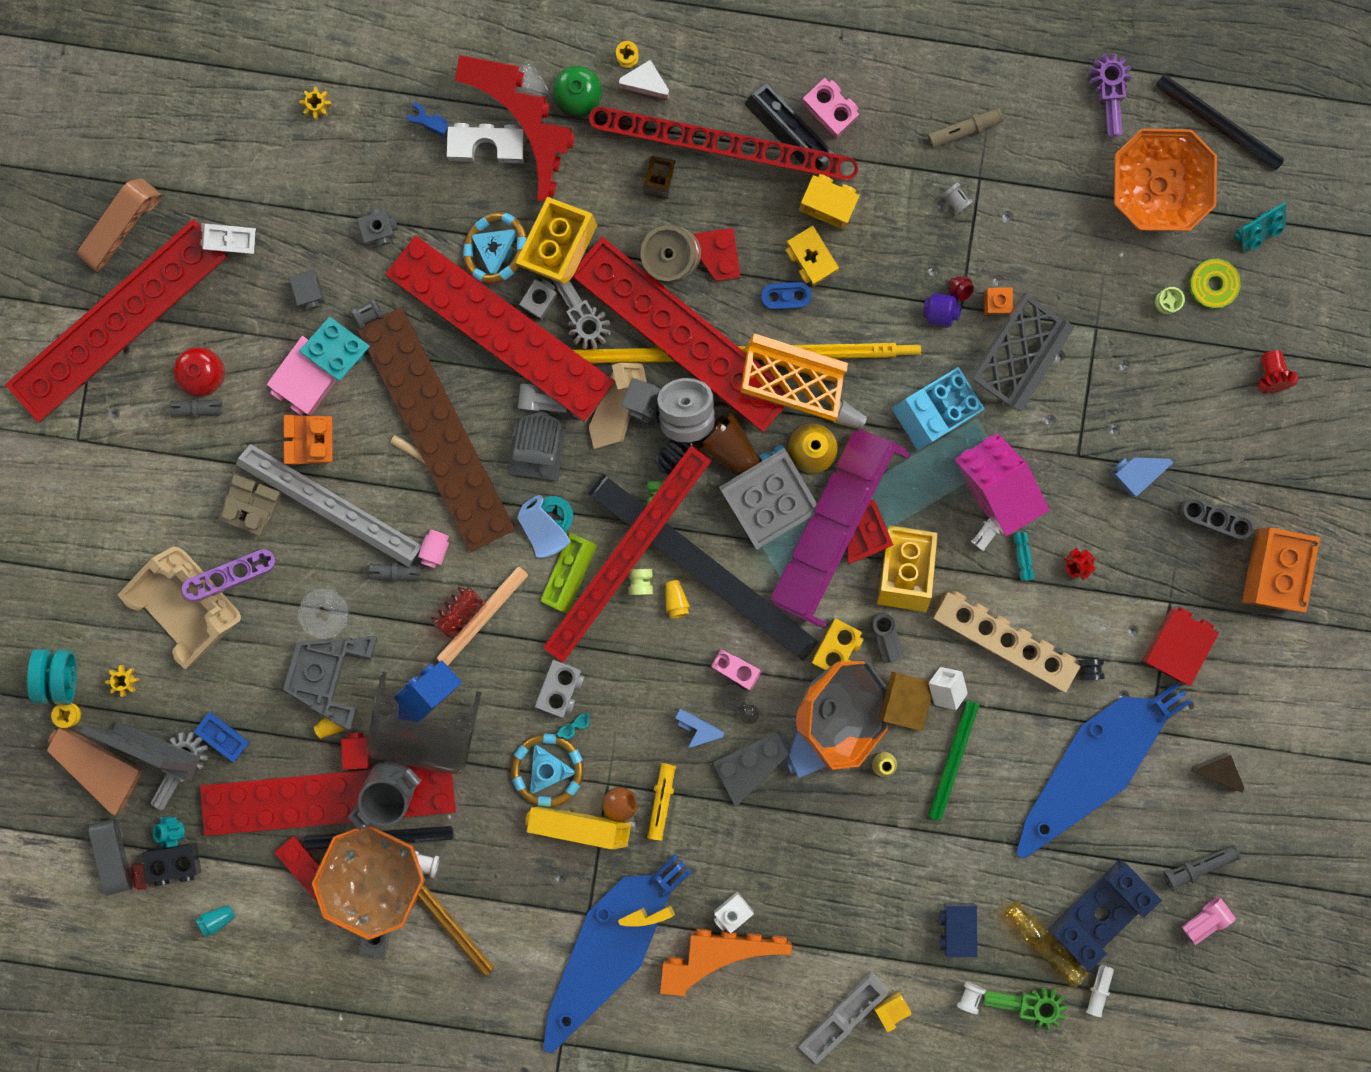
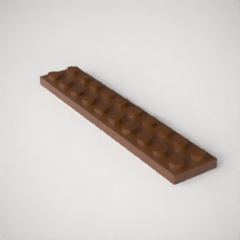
(436, 429)

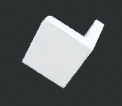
(948, 688)

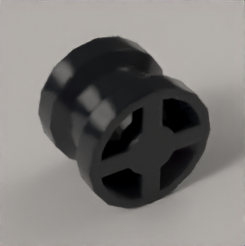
(1091, 669)

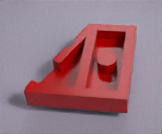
(719, 254)
(869, 535)

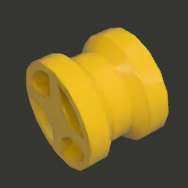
(71, 713)

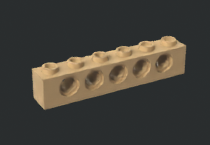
(1059, 678)

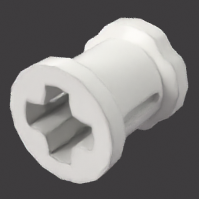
(428, 864)
(971, 998)

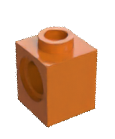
(998, 301)

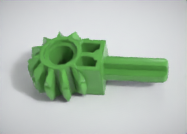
(1029, 1004)

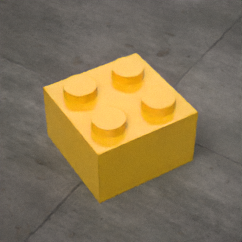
(829, 202)

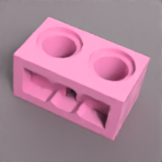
(825, 111)

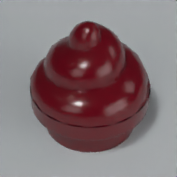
(961, 287)

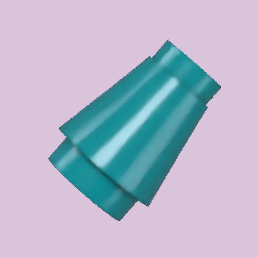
(215, 920)

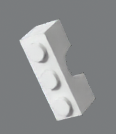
(464, 140)

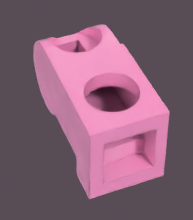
(736, 669)

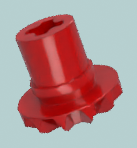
(1276, 375)

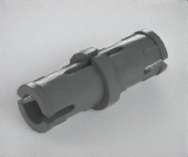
(196, 407)
(394, 572)

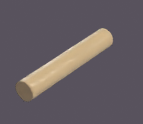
(406, 447)

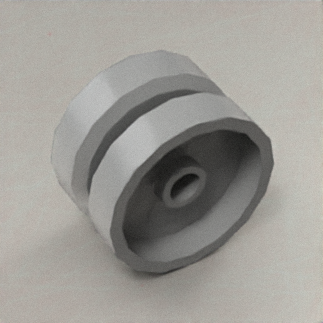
(686, 410)

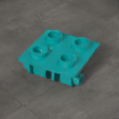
(1263, 227)
(334, 349)

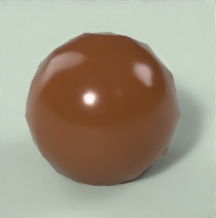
(619, 804)

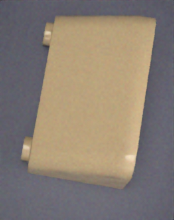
(191, 625)

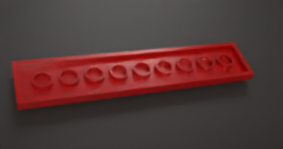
(114, 322)
(500, 328)
(675, 330)
(309, 800)

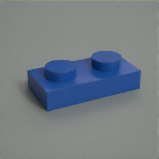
(221, 737)

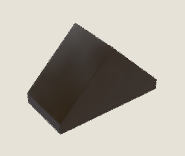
(659, 177)
(1221, 770)

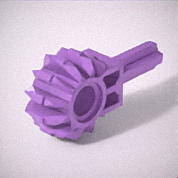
(1111, 91)

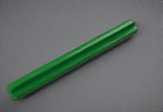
(953, 760)

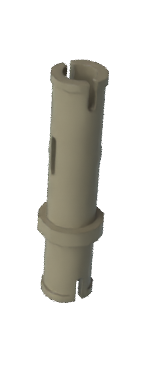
(967, 127)

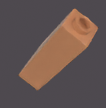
(95, 768)

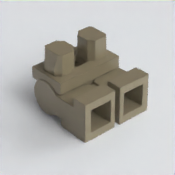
(250, 505)

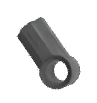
(887, 640)

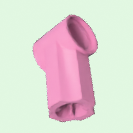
(1213, 917)

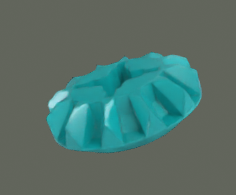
(564, 510)

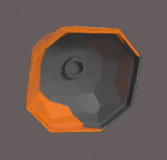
(842, 714)

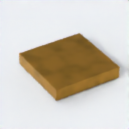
(906, 701)

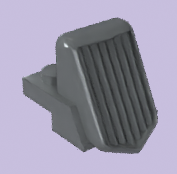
(537, 446)

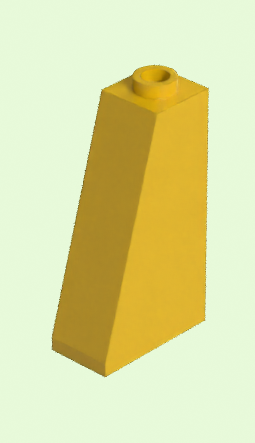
(578, 827)

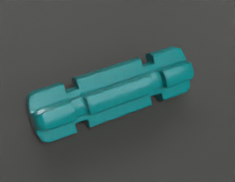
(1023, 556)

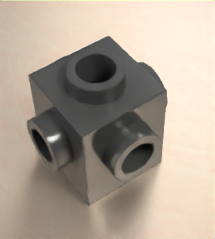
(369, 224)

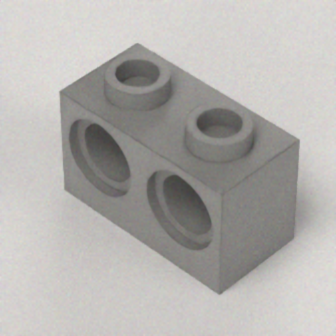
(554, 686)

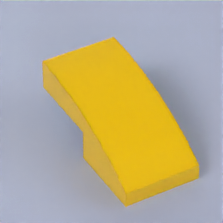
(640, 917)

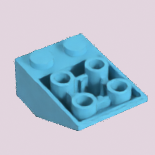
(937, 408)

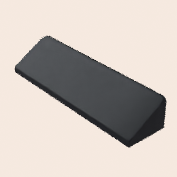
(785, 123)

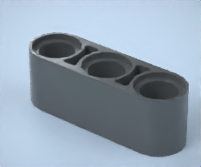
(1227, 523)
(110, 857)

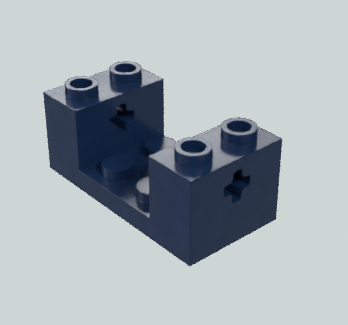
(1123, 896)

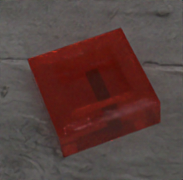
(138, 876)

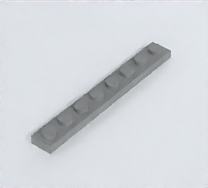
(329, 505)

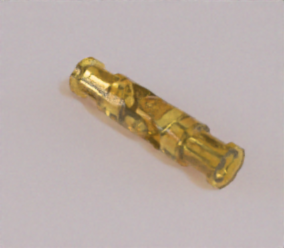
(1048, 946)

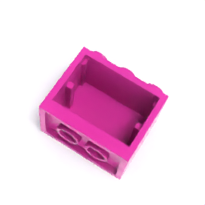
(1002, 484)

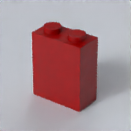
(1180, 646)

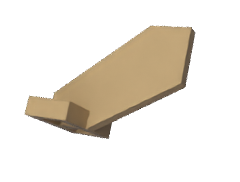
(610, 418)

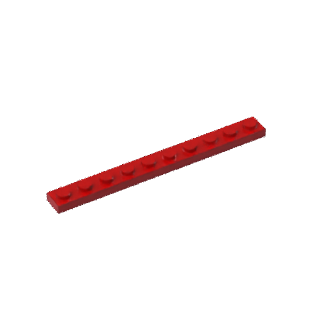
(627, 553)

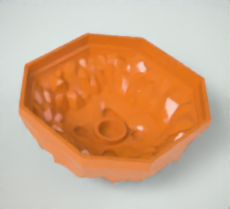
(1165, 180)

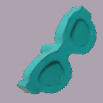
(581, 722)

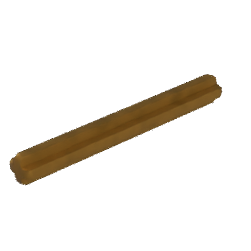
(455, 931)

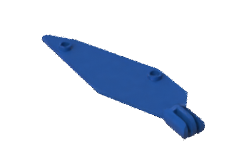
(1097, 764)
(607, 951)

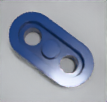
(786, 295)

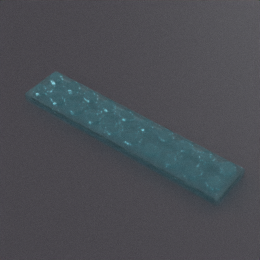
(901, 489)

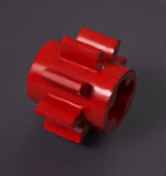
(1079, 564)

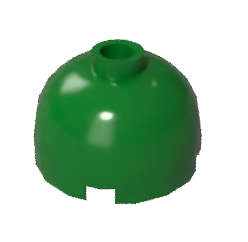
(577, 91)

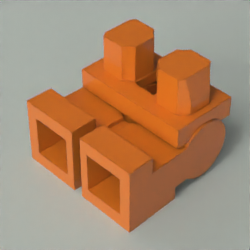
(310, 440)

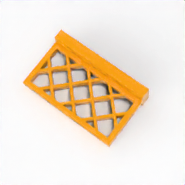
(796, 361)

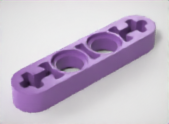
(229, 578)

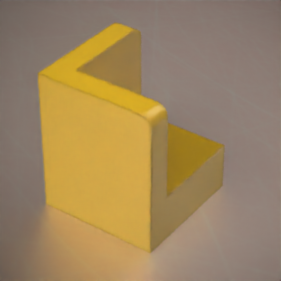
(892, 1011)

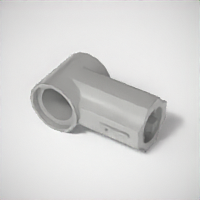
(535, 400)

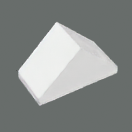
(645, 81)

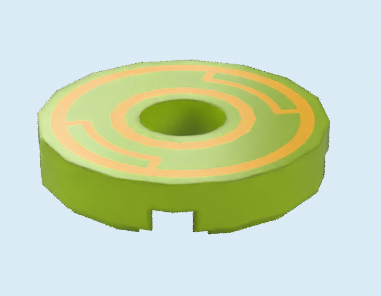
(1229, 283)

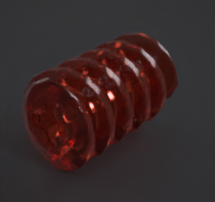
(457, 611)

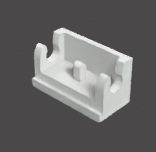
(227, 238)

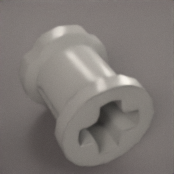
(957, 198)

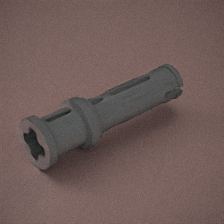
(1191, 871)

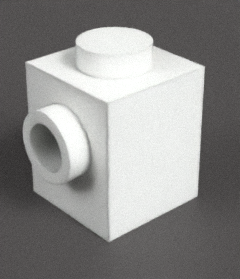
(732, 913)

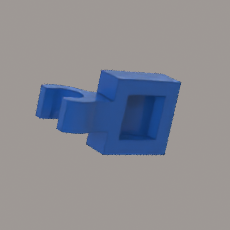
(435, 124)

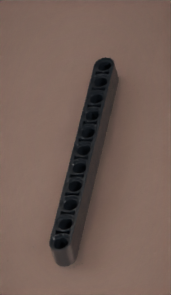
(708, 572)

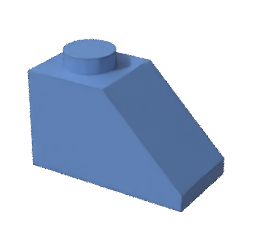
(1138, 473)
(802, 758)

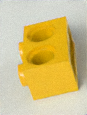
(831, 644)

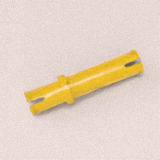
(666, 772)

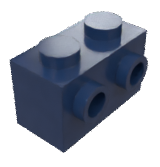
(959, 930)

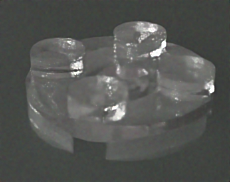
(317, 626)

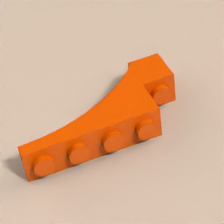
(712, 952)

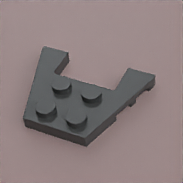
(316, 673)

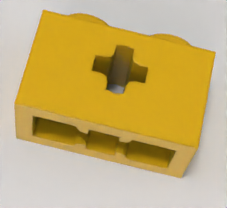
(810, 242)

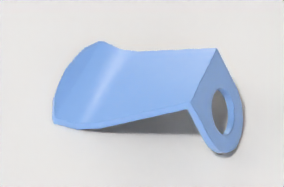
(541, 529)

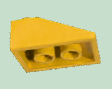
(908, 569)

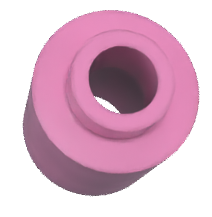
(433, 548)

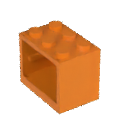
(1280, 569)

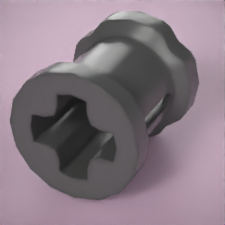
(367, 313)

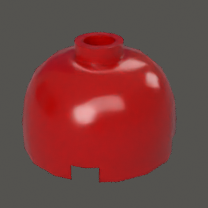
(199, 372)

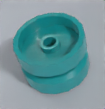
(52, 676)

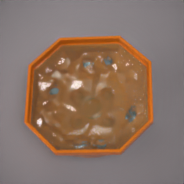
(368, 882)

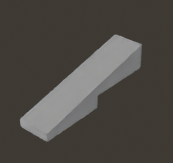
(844, 1018)

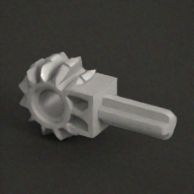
(580, 314)
(171, 781)

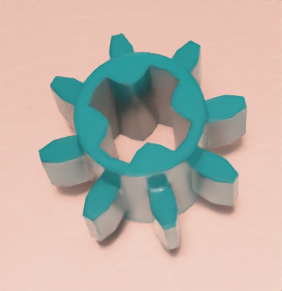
(168, 832)

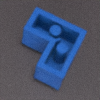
(427, 692)

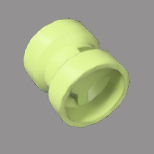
(1174, 299)
(640, 582)

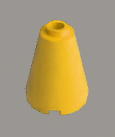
(804, 456)

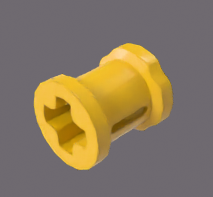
(633, 58)

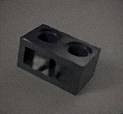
(170, 858)

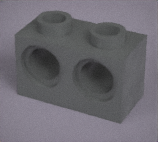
(642, 401)

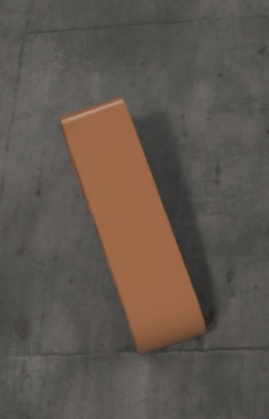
(117, 221)

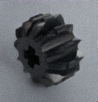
(671, 455)

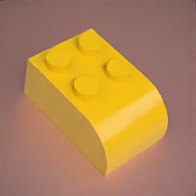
(557, 241)

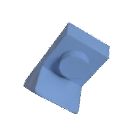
(705, 731)

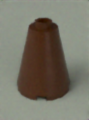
(729, 445)

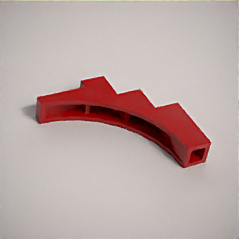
(546, 139)

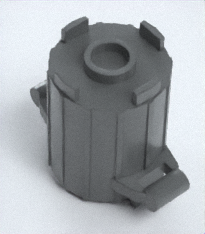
(384, 795)

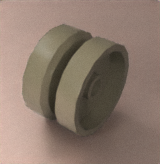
(656, 255)

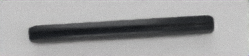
(1220, 122)
(405, 835)

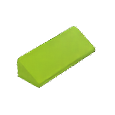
(568, 573)

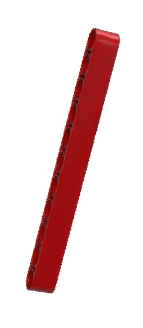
(712, 138)

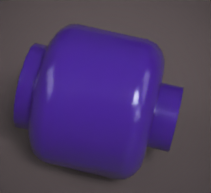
(941, 310)

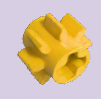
(311, 98)
(129, 680)

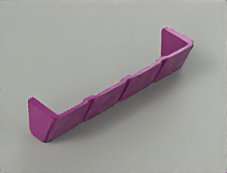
(833, 524)

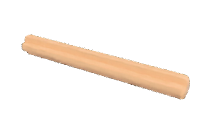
(482, 616)

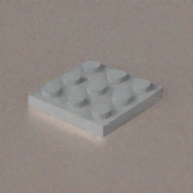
(769, 498)

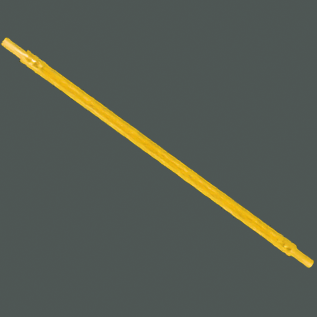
(834, 351)

